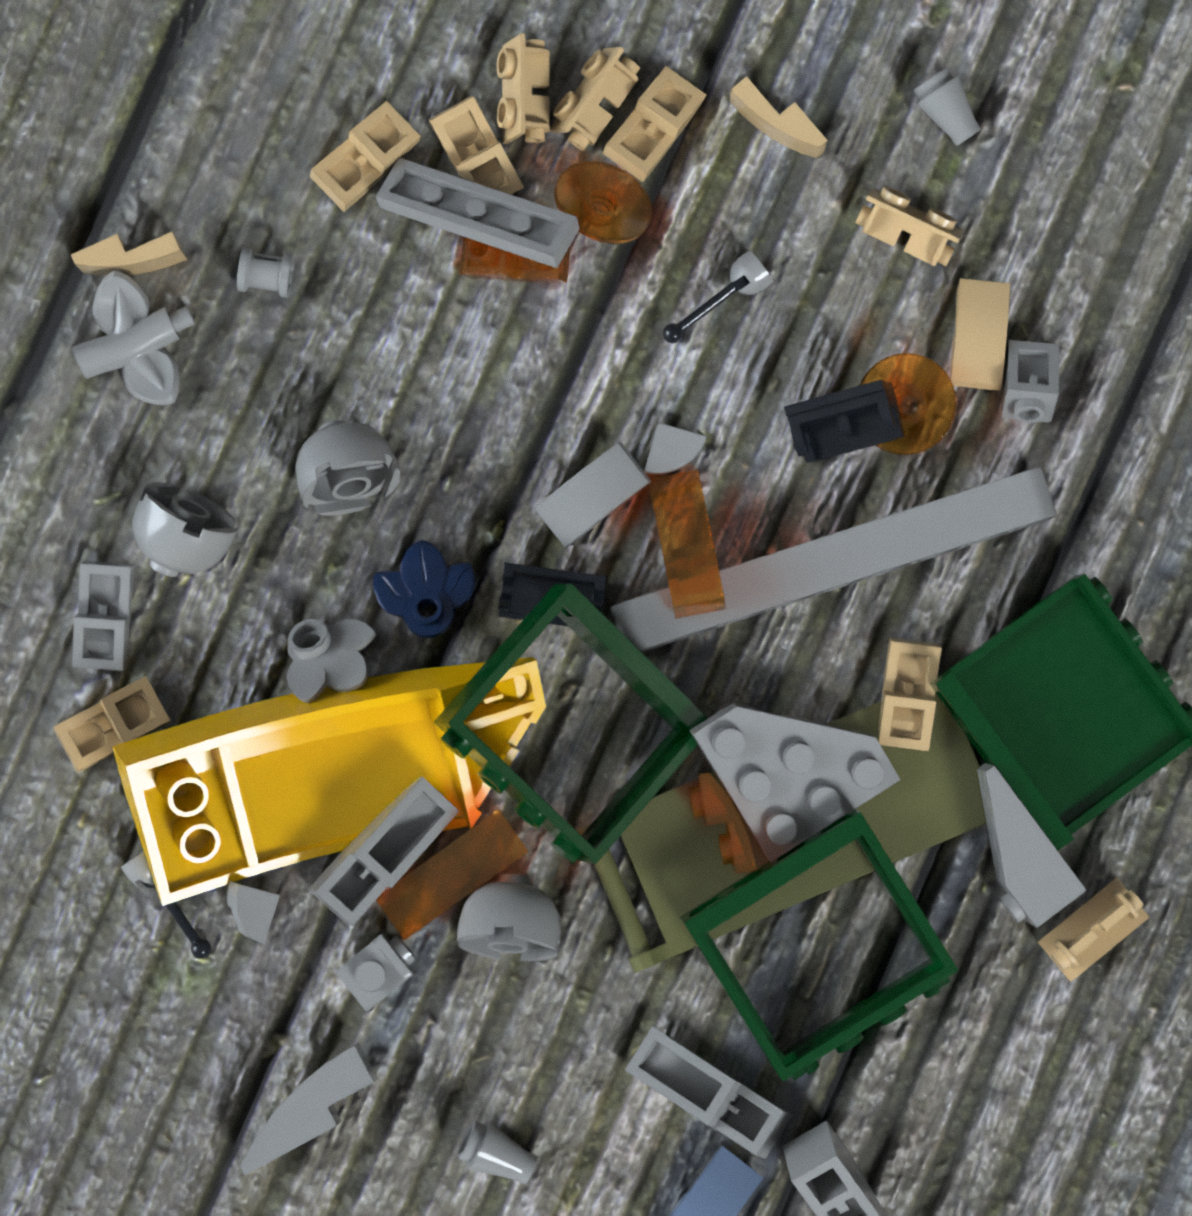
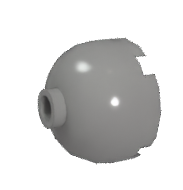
(343, 467)
(181, 532)
(510, 919)

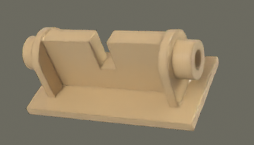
(521, 67)
(603, 79)
(927, 230)
(1094, 929)

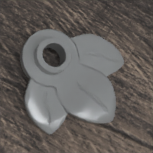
(327, 657)

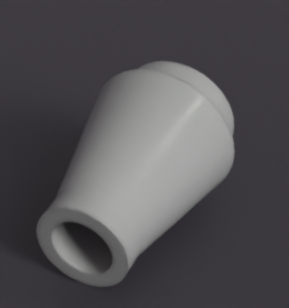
(947, 105)
(495, 1153)

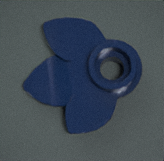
(424, 582)

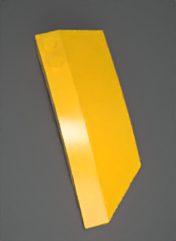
(308, 777)

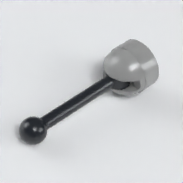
(746, 277)
(140, 875)

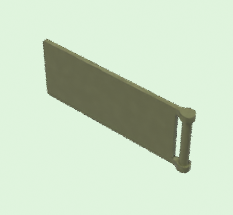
(682, 859)

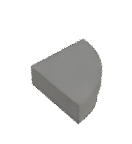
(672, 449)
(252, 910)

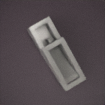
(383, 851)
(708, 1093)
(310, 1107)

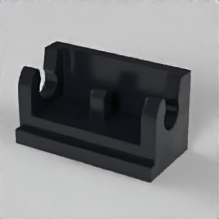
(845, 421)
(527, 585)

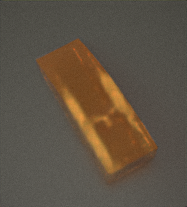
(687, 544)
(452, 874)

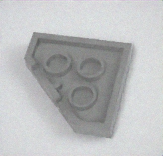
(791, 772)

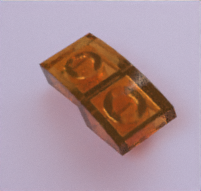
(490, 262)
(716, 808)

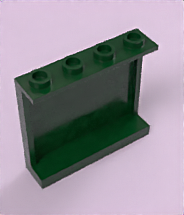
(1067, 707)

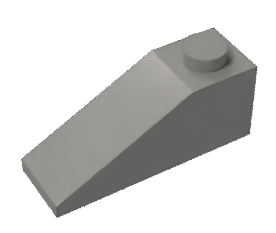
(1024, 859)
(829, 1175)

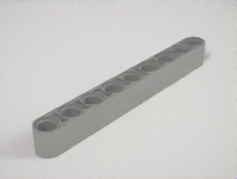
(847, 557)

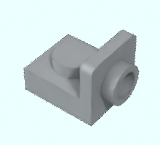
(1031, 381)
(377, 970)

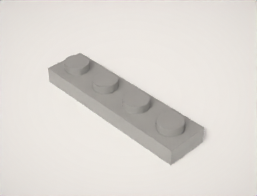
(478, 212)

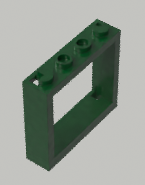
(633, 668)
(882, 1006)

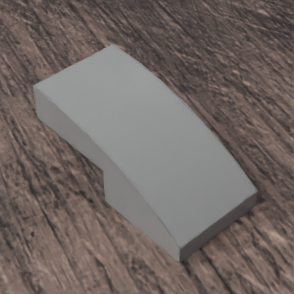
(592, 494)
(103, 615)

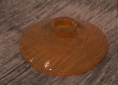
(605, 201)
(935, 396)

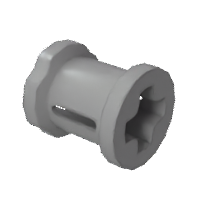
(265, 272)

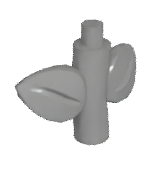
(134, 340)

